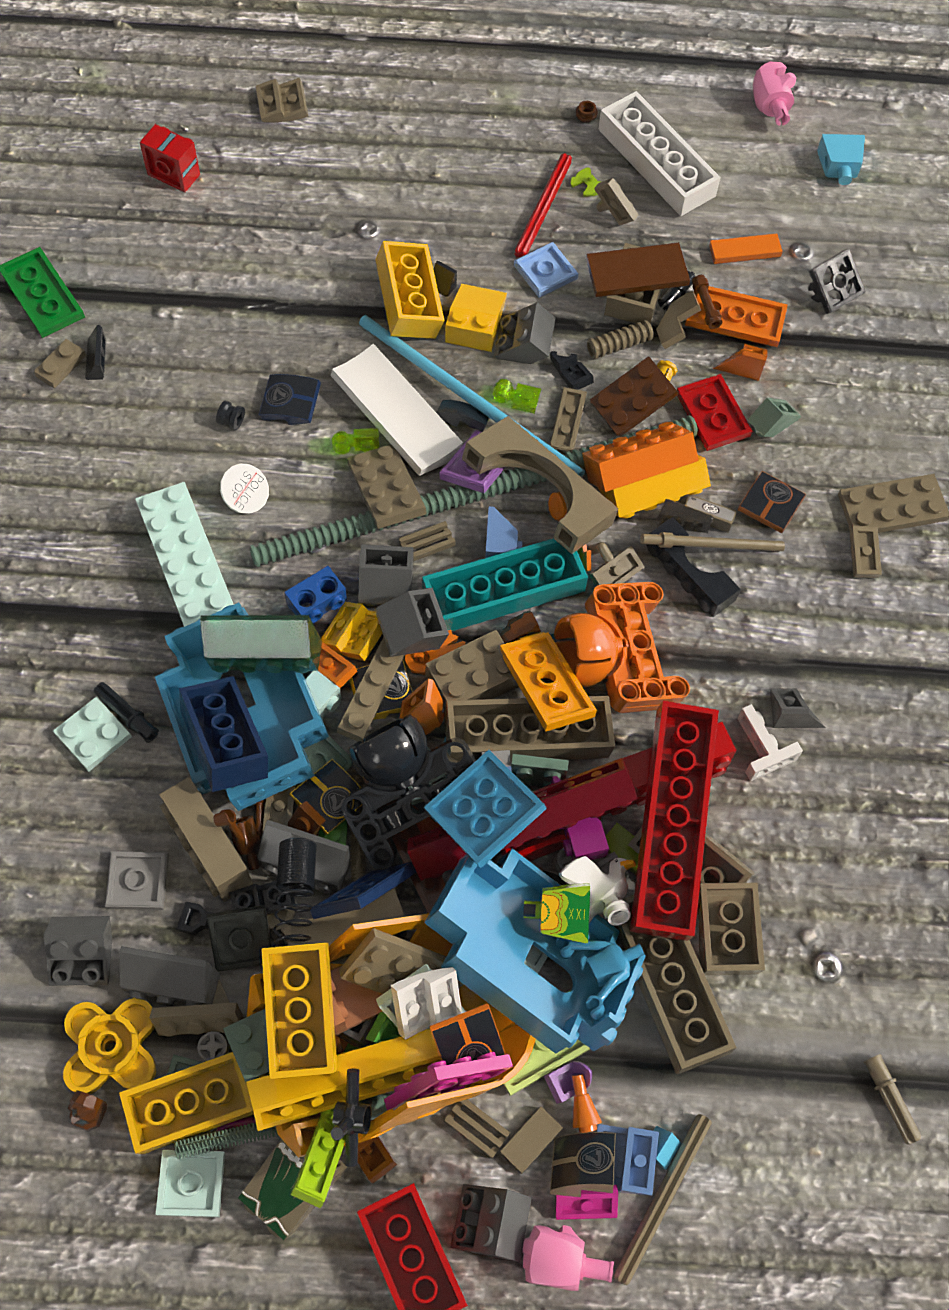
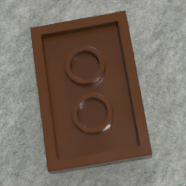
(633, 397)

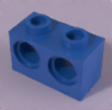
(312, 590)

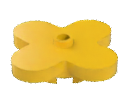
(93, 1032)

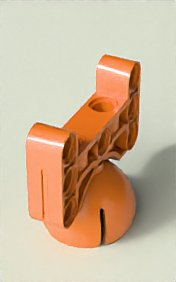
(607, 647)

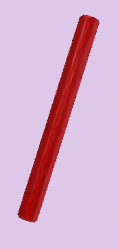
(543, 205)

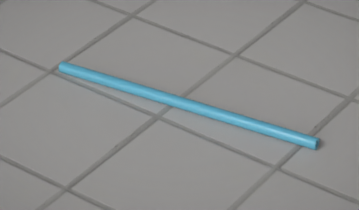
(450, 382)

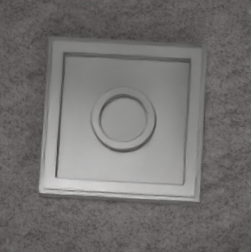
(137, 880)

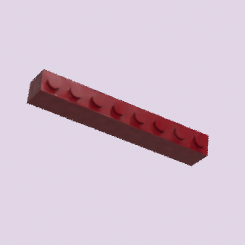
(566, 804)

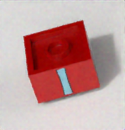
(170, 158)

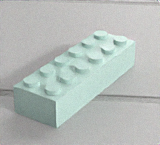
(184, 553)

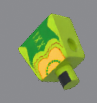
(562, 911)

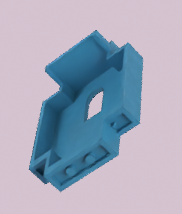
(282, 715)
(491, 939)

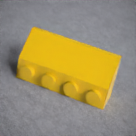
(656, 489)

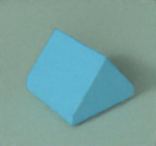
(667, 1147)

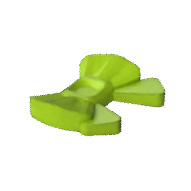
(585, 176)

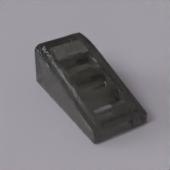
(687, 517)

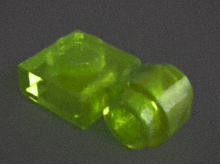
(523, 398)
(362, 440)

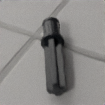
(134, 719)

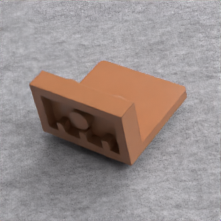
(351, 1003)

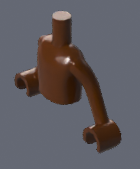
(244, 831)

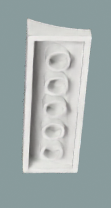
(397, 410)

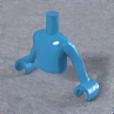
(608, 967)

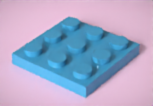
(485, 808)

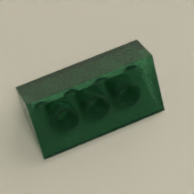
(260, 643)

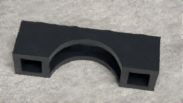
(711, 590)

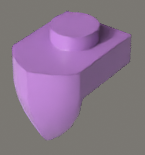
(561, 1081)

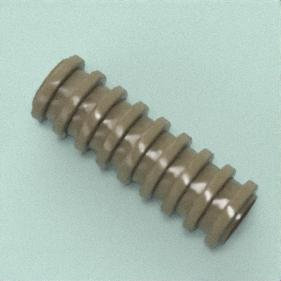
(620, 339)

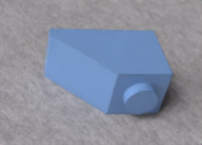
(500, 534)

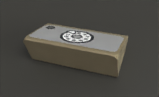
(722, 516)

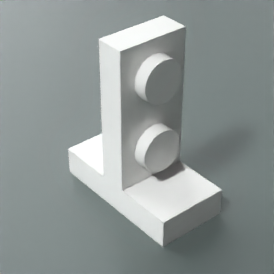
(765, 745)

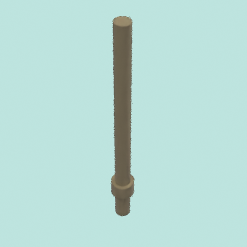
(667, 540)

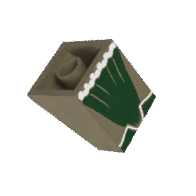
(270, 1192)

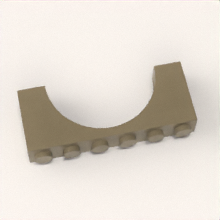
(512, 446)

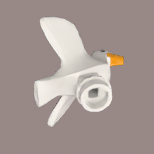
(605, 889)

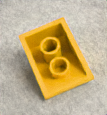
(475, 317)

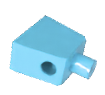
(841, 156)

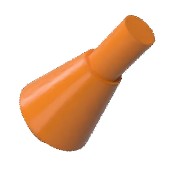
(584, 1112)

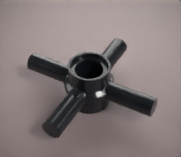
(351, 1118)

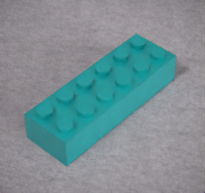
(506, 583)

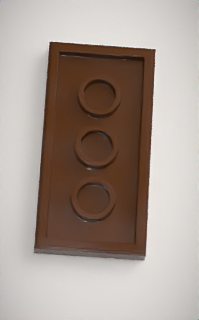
(637, 269)

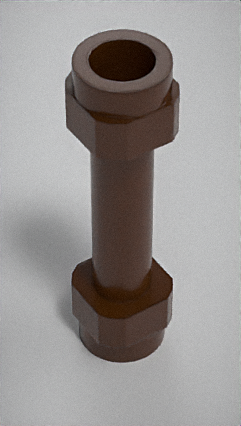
(712, 316)

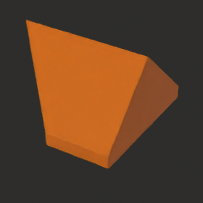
(746, 362)

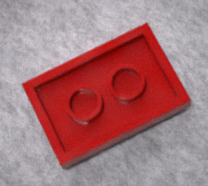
(715, 412)

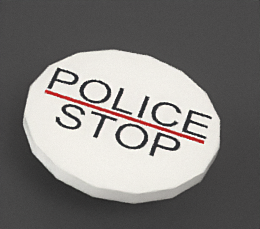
(244, 488)

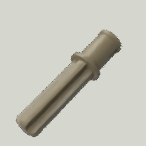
(893, 1099)

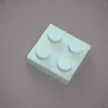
(92, 734)
(190, 1184)

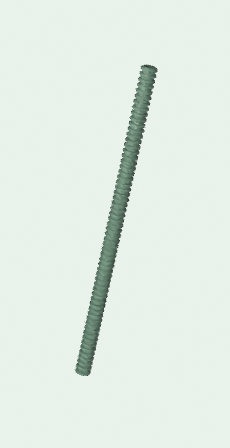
(433, 502)

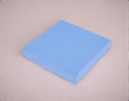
(545, 269)

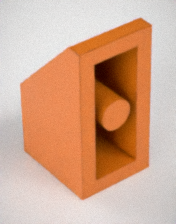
(424, 705)

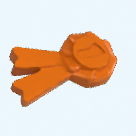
(417, 661)

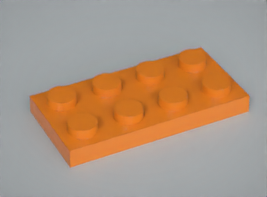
(743, 316)

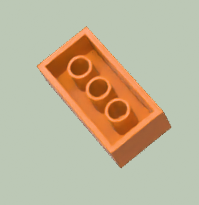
(640, 456)

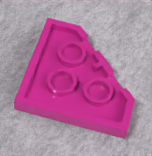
(448, 1078)

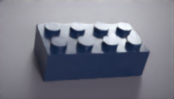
(223, 733)

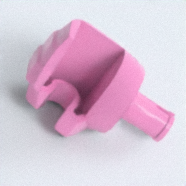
(773, 91)
(559, 1259)

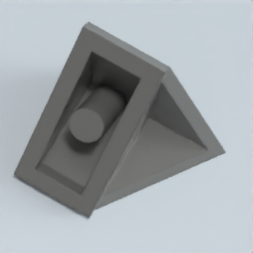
(791, 710)

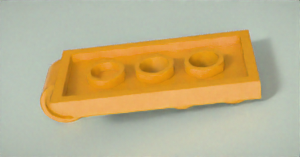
(539, 658)

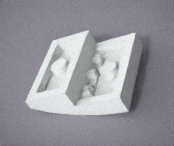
(425, 1000)

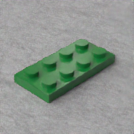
(41, 292)

